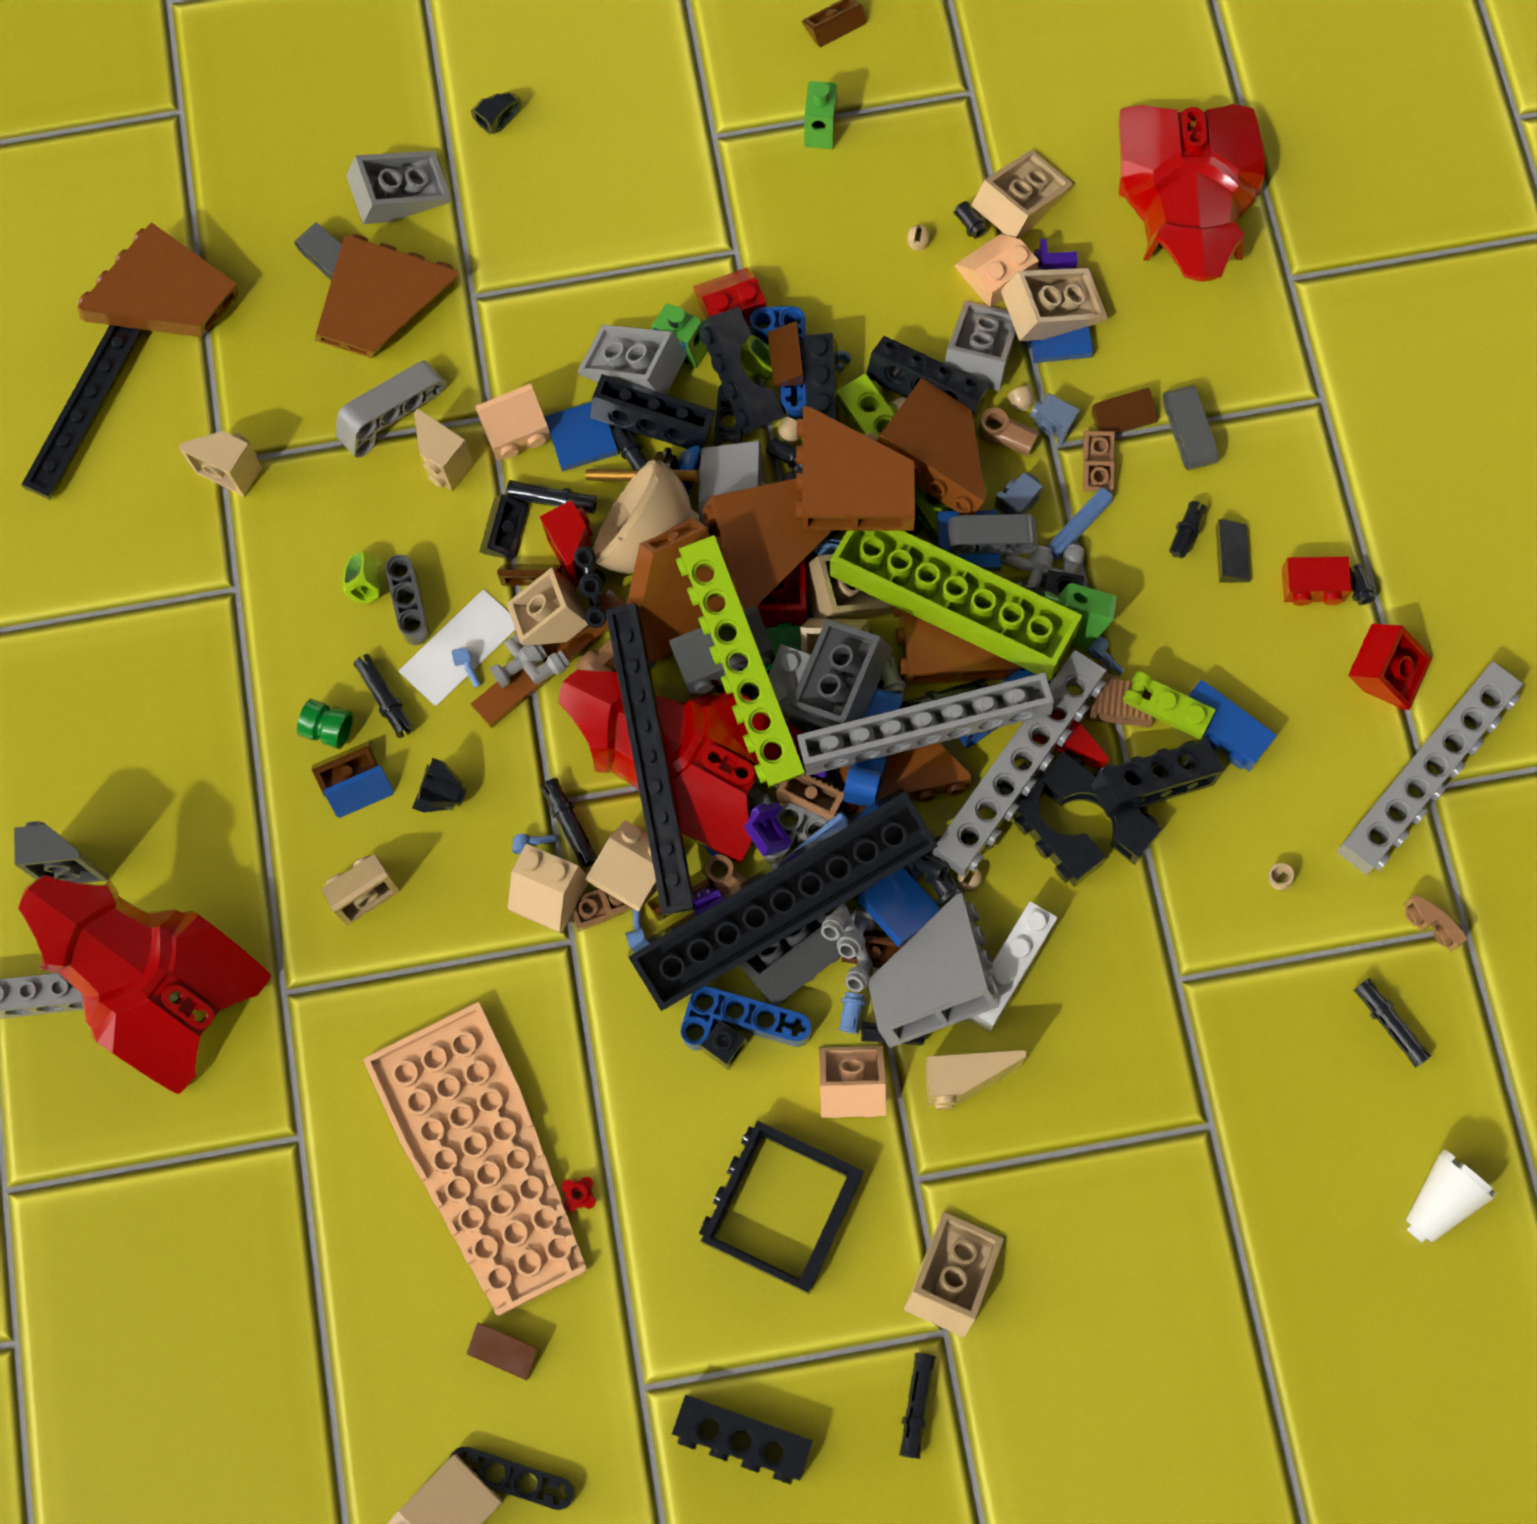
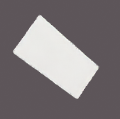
(478, 628)

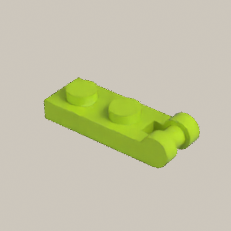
(1169, 705)

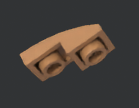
(1098, 460)
(597, 908)
(1425, 914)

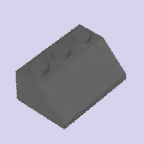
(697, 663)
(841, 674)
(45, 852)
(791, 962)

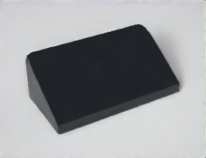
(503, 527)
(1232, 552)

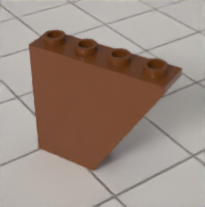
(158, 288)
(377, 294)
(942, 443)
(851, 479)
(760, 537)
(663, 592)
(941, 657)
(920, 773)

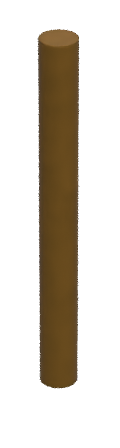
(628, 474)

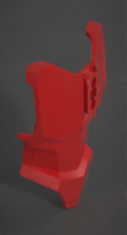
(1191, 181)
(707, 795)
(131, 964)

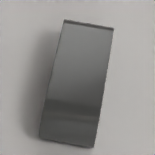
(319, 248)
(1190, 427)
(992, 534)
(407, 586)

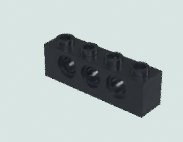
(902, 367)
(651, 413)
(1177, 771)
(695, 1412)

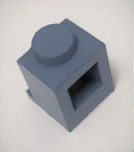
(1055, 417)
(1019, 495)

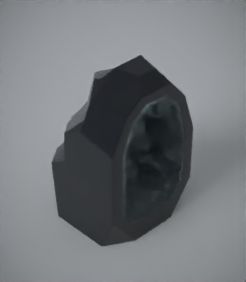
(496, 111)

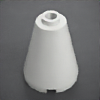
(1447, 1198)

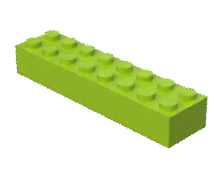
(957, 597)

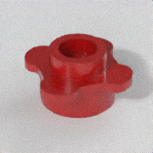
(586, 1199)

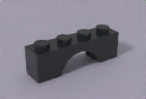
(821, 373)
(752, 404)
(1069, 782)
(1073, 855)

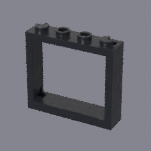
(738, 1170)

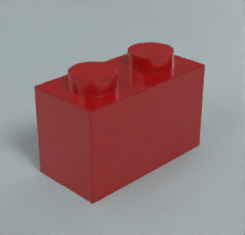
(1316, 580)

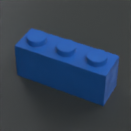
(1233, 729)

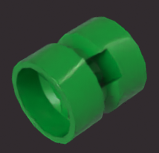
(320, 722)

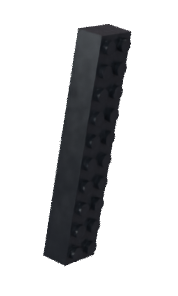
(781, 899)

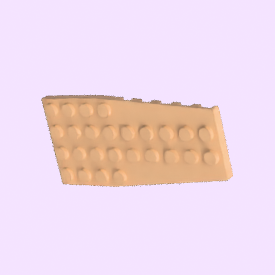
(479, 1156)

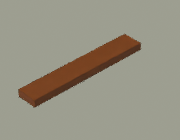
(499, 702)

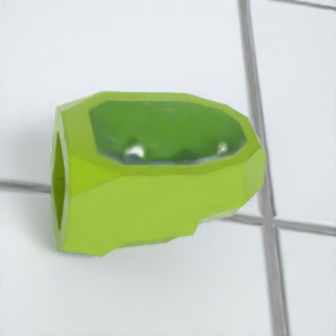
(756, 358)
(361, 578)

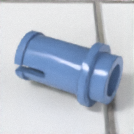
(851, 1012)

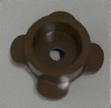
(668, 458)

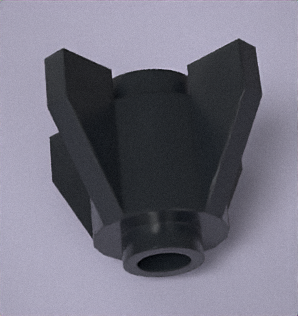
(439, 788)

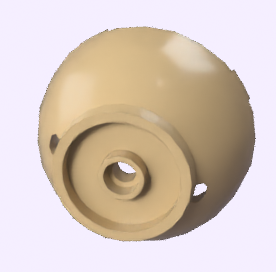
(643, 510)

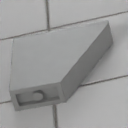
(935, 977)

